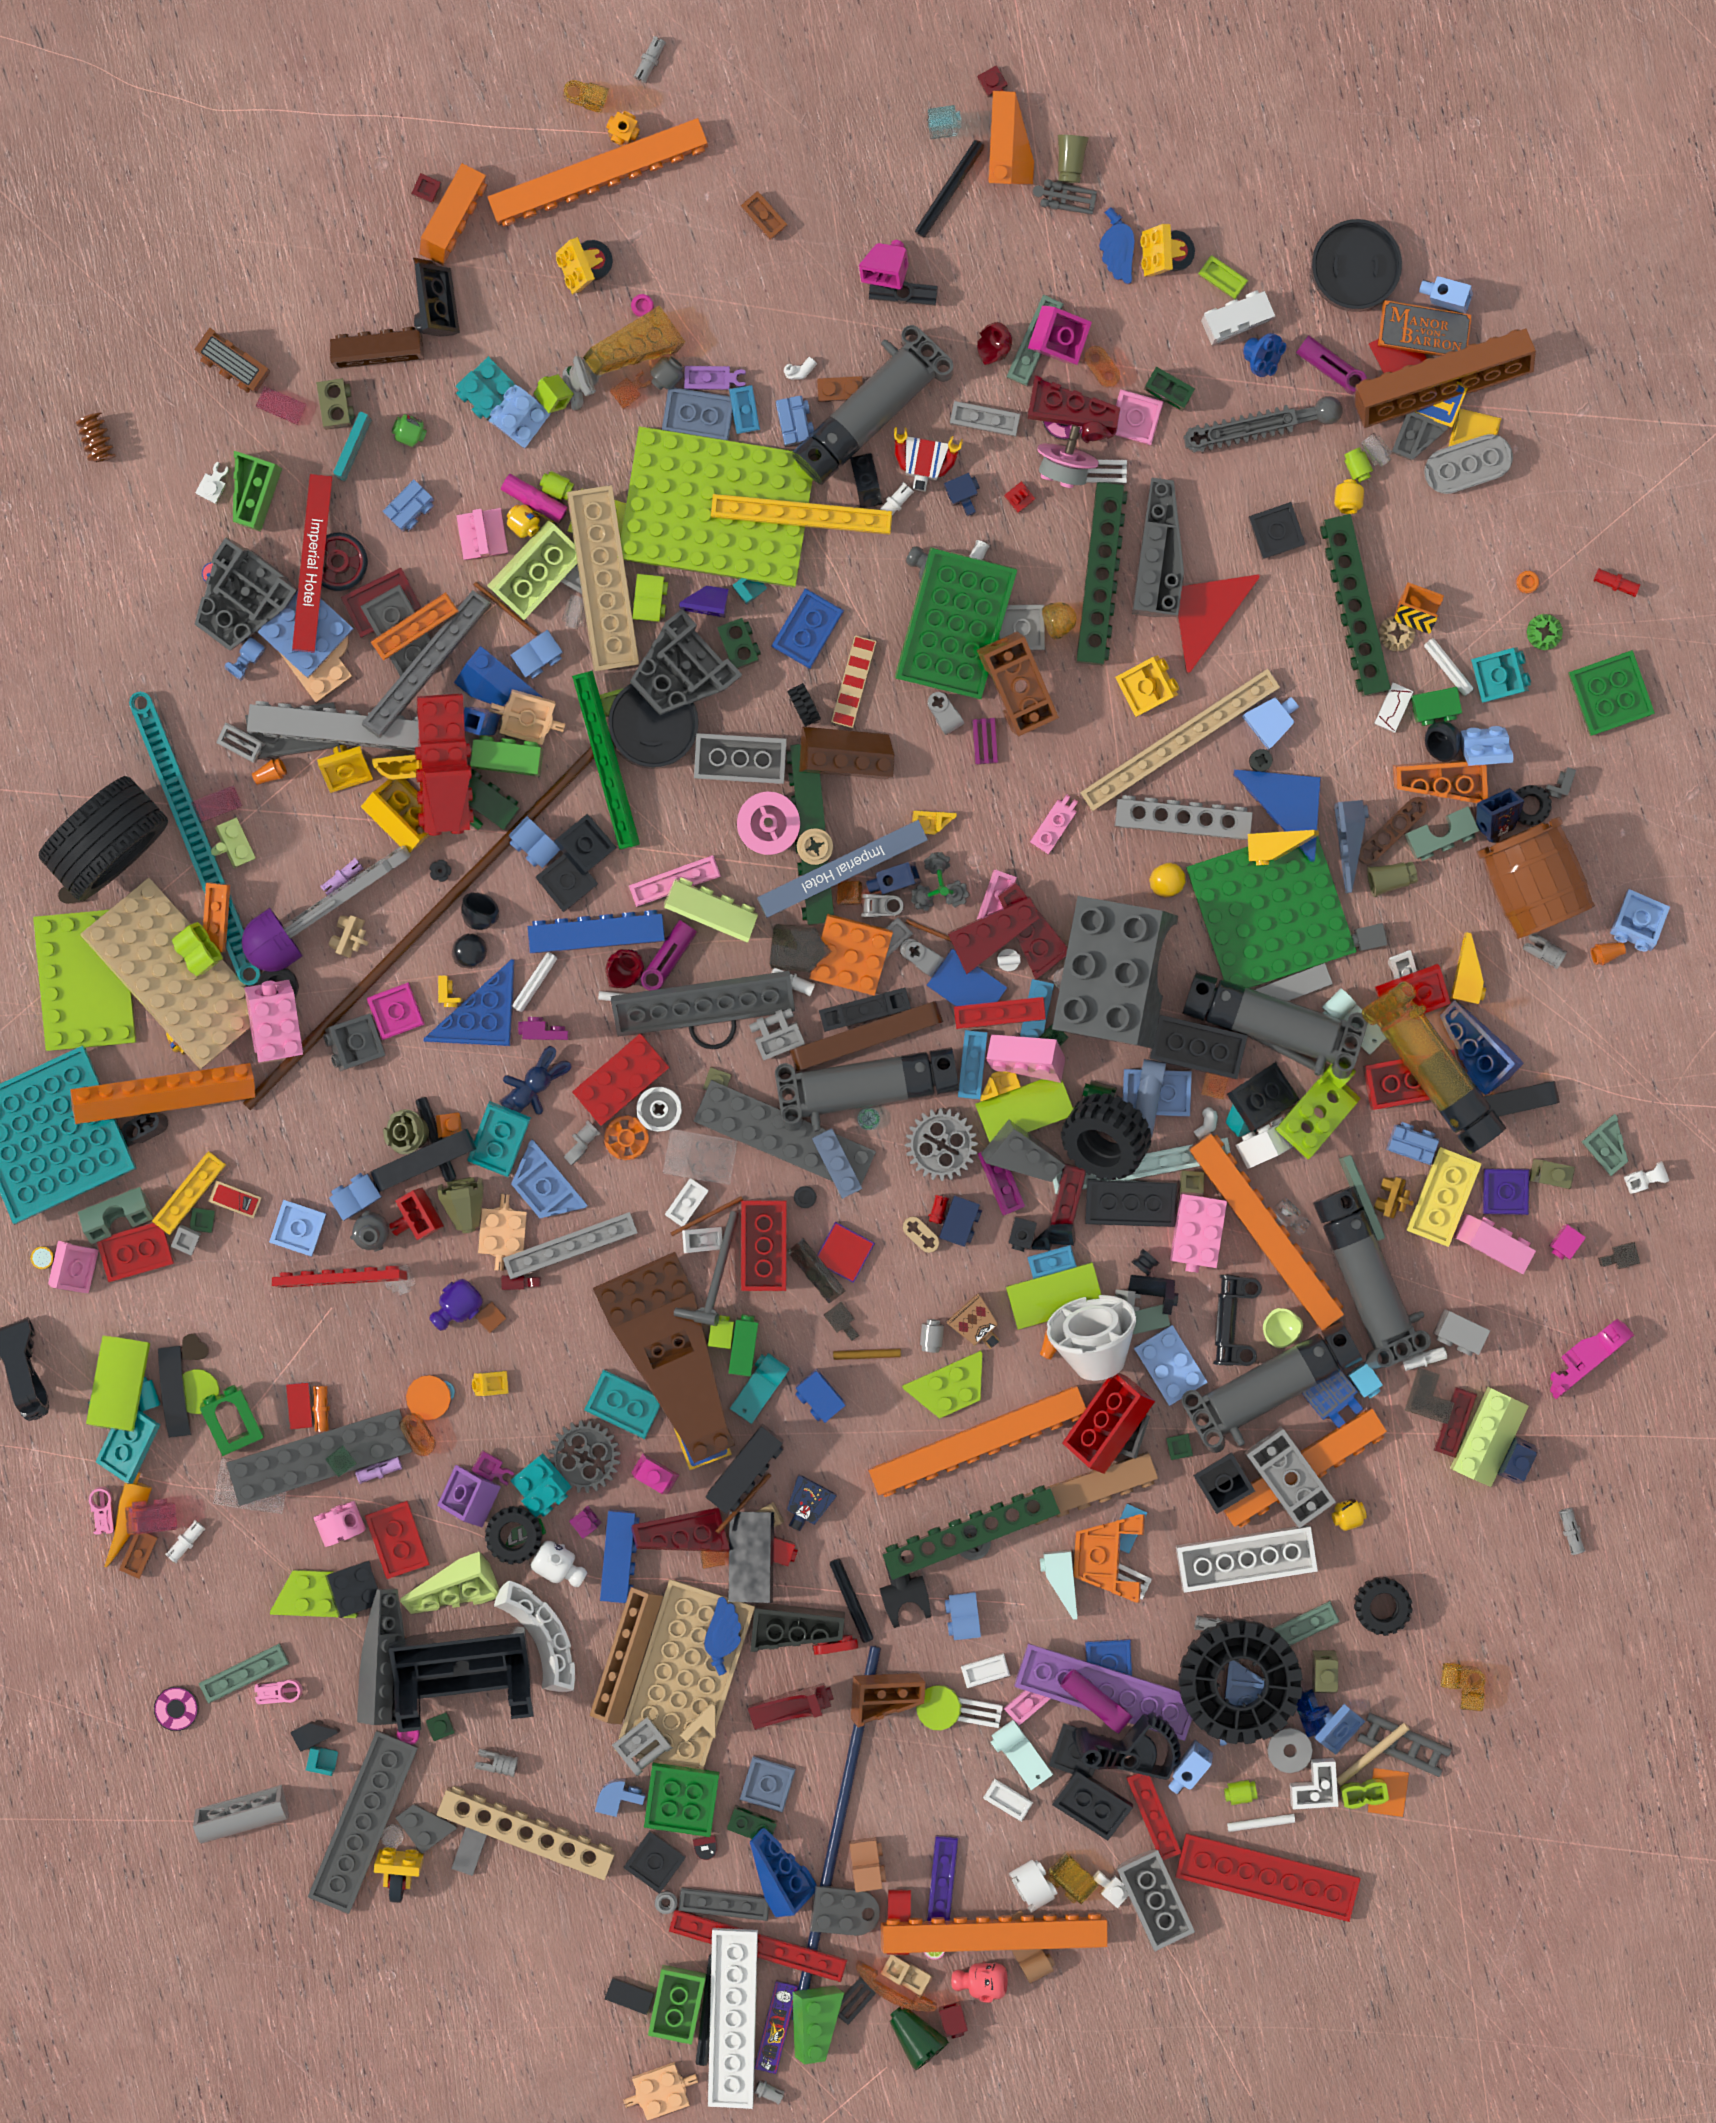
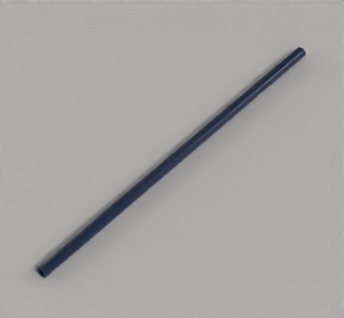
(841, 1810)

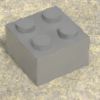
(1462, 1332)

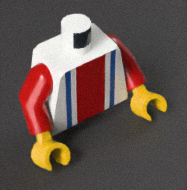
(924, 458)

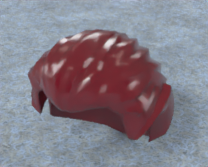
(994, 343)
(624, 968)

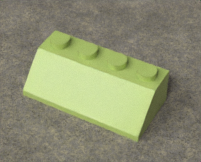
(535, 570)
(711, 909)
(1489, 1437)

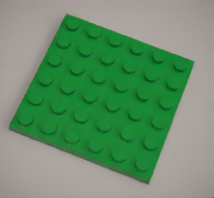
(1270, 915)

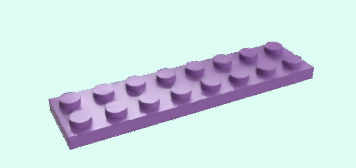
(1045, 1669)

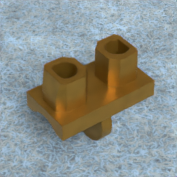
(1396, 1188)

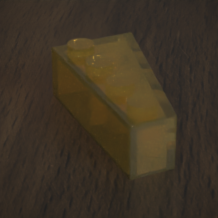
(638, 341)

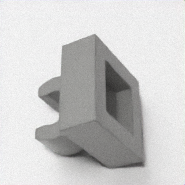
(186, 1240)
(1128, 1296)

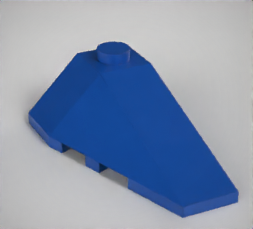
(489, 679)
(1482, 1052)

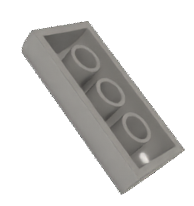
(740, 758)
(240, 1814)
(1155, 1899)

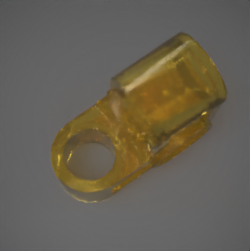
(590, 97)
(1456, 1677)

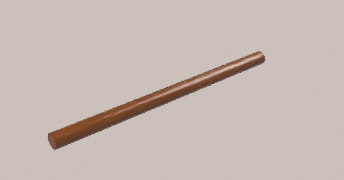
(500, 604)
(928, 930)
(700, 1219)
(743, 1503)

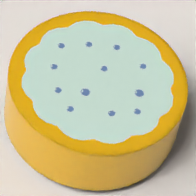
(42, 1257)

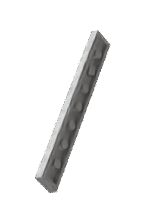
(426, 664)

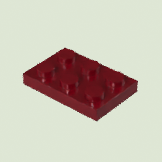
(371, 590)

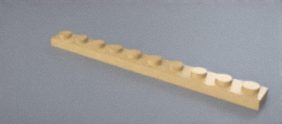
(1180, 740)

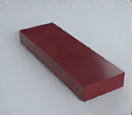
(1068, 1195)
(1452, 1433)

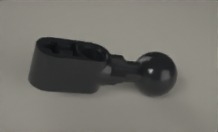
(144, 1127)

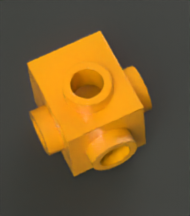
(623, 136)

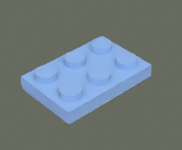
(1170, 1364)

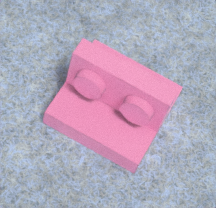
(482, 534)
(73, 1267)

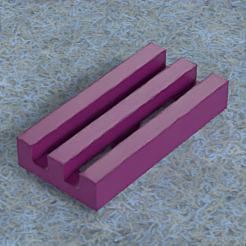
(986, 760)

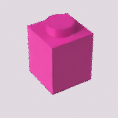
(1566, 1242)

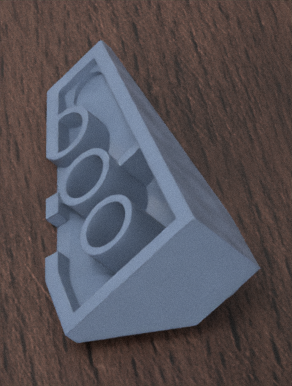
(1350, 828)

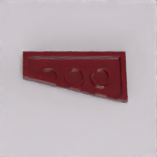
(1059, 405)
(988, 934)
(1038, 941)
(683, 1532)

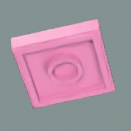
(1137, 417)

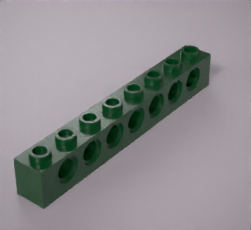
(1104, 493)
(1344, 526)
(898, 1567)

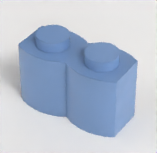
(537, 654)
(533, 842)
(354, 1197)
(963, 1615)

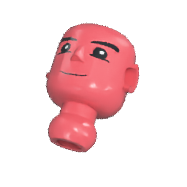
(983, 1980)

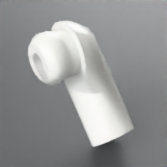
(799, 372)
(1209, 1125)

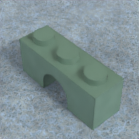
(1423, 842)
(99, 1217)

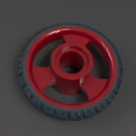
(358, 562)

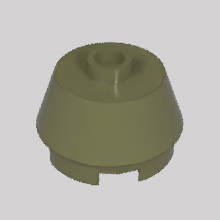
(406, 1131)

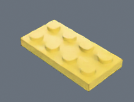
(1443, 1196)

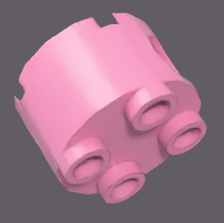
(339, 1523)

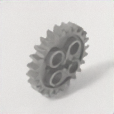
(951, 1126)

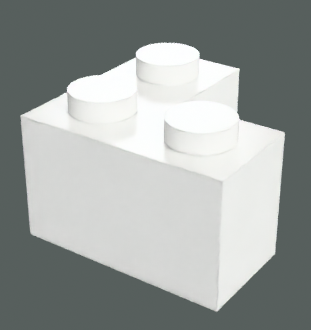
(1262, 1146)
(1319, 1792)

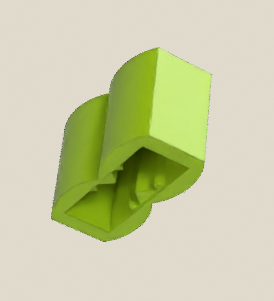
(649, 598)
(197, 949)
(1369, 1792)

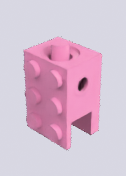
(273, 1020)
(1198, 1231)

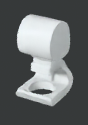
(1639, 1180)

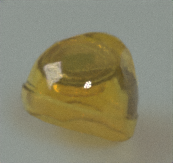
(1059, 619)

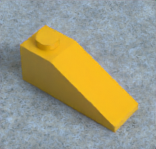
(1272, 846)
(1468, 976)

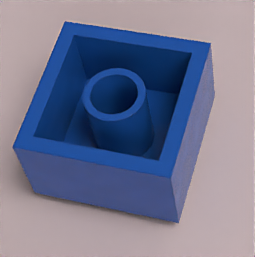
(820, 1396)

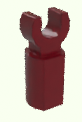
(519, 1282)

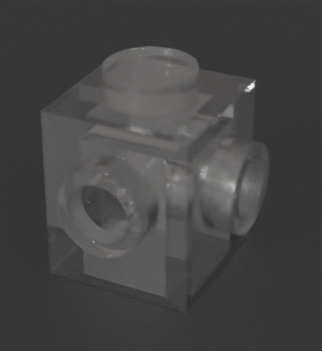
(402, 1286)

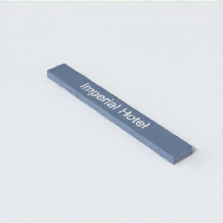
(842, 868)

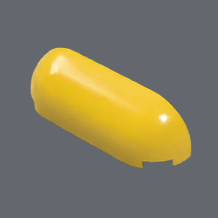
(397, 767)

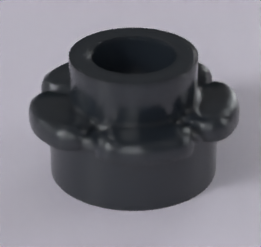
(446, 870)

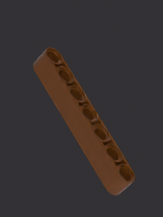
(866, 1036)

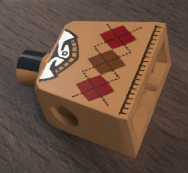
(975, 1322)

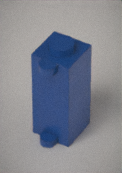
(480, 721)

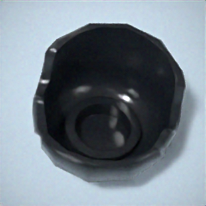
(469, 951)

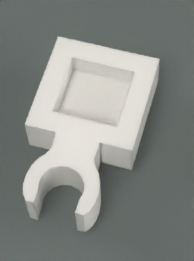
(211, 486)

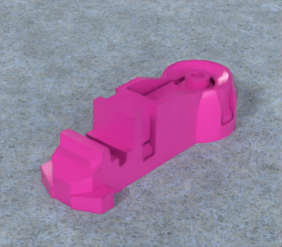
(1588, 1355)

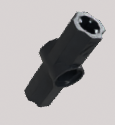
(918, 294)

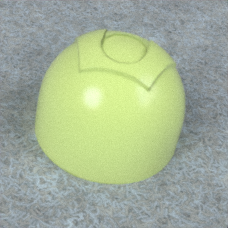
(1282, 1328)

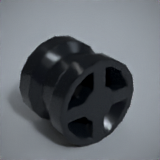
(1145, 1262)

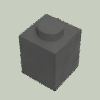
(1369, 937)

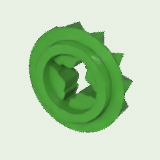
(1549, 641)

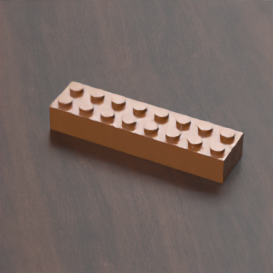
(1417, 385)

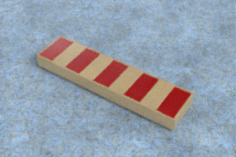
(853, 681)

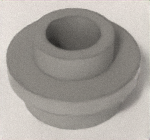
(666, 1909)

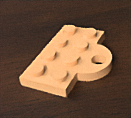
(327, 676)

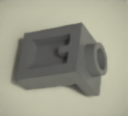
(1565, 781)

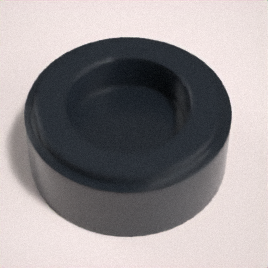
(805, 1197)

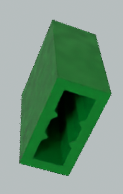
(743, 1345)

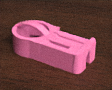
(104, 1513)
(275, 1692)

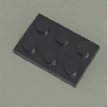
(1263, 1096)
(1092, 1804)

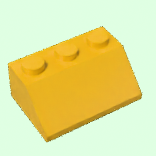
(396, 812)

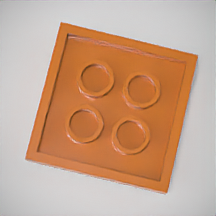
(855, 955)

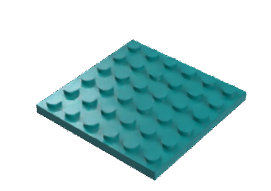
(41, 1147)

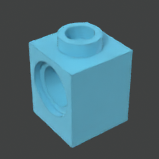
(1365, 1380)

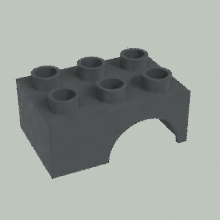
(1112, 972)

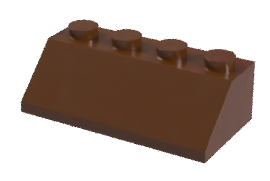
(376, 348)
(846, 753)

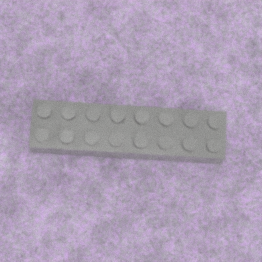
(328, 727)

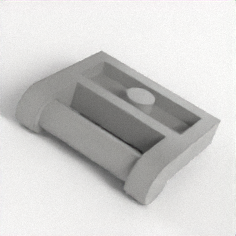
(637, 1740)

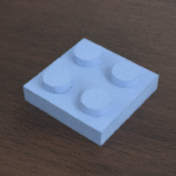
(297, 1228)

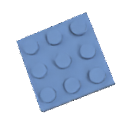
(330, 633)

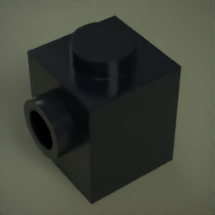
(1022, 1234)

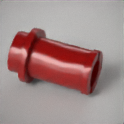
(938, 1209)

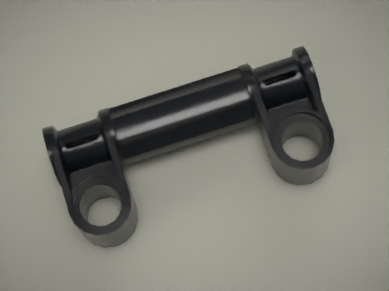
(1227, 1320)

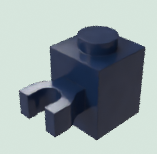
(961, 491)

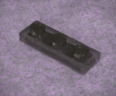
(816, 1271)

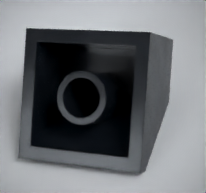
(1224, 1483)

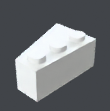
(1237, 317)

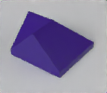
(707, 601)

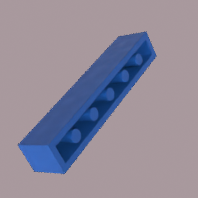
(596, 933)

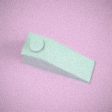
(1060, 1575)

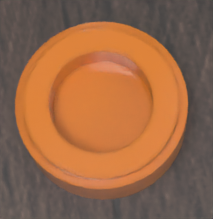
(1527, 582)

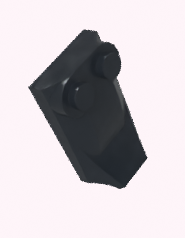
(436, 300)

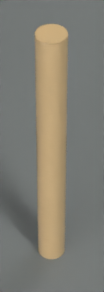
(1372, 1754)

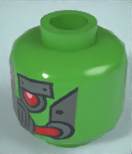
(408, 430)

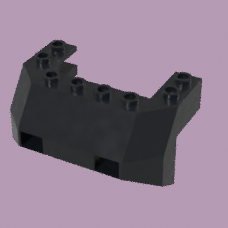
(460, 1664)

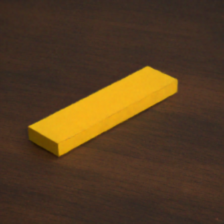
(189, 1193)

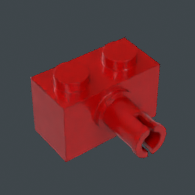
(417, 1215)

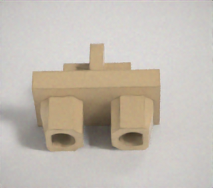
(351, 937)

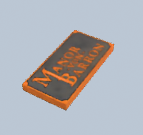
(1423, 329)

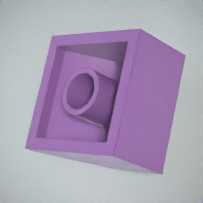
(468, 1496)

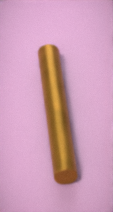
(866, 1354)

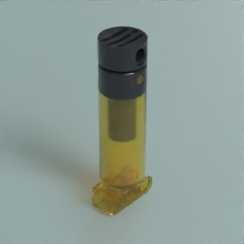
(1434, 1066)

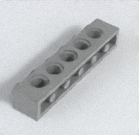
(1125, 818)

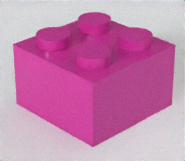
(1059, 335)

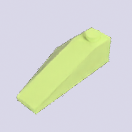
(461, 1582)

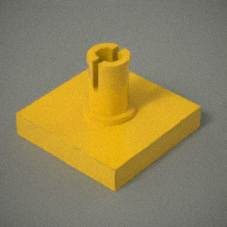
(344, 768)

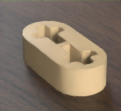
(917, 1238)

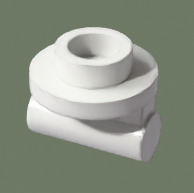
(1008, 960)

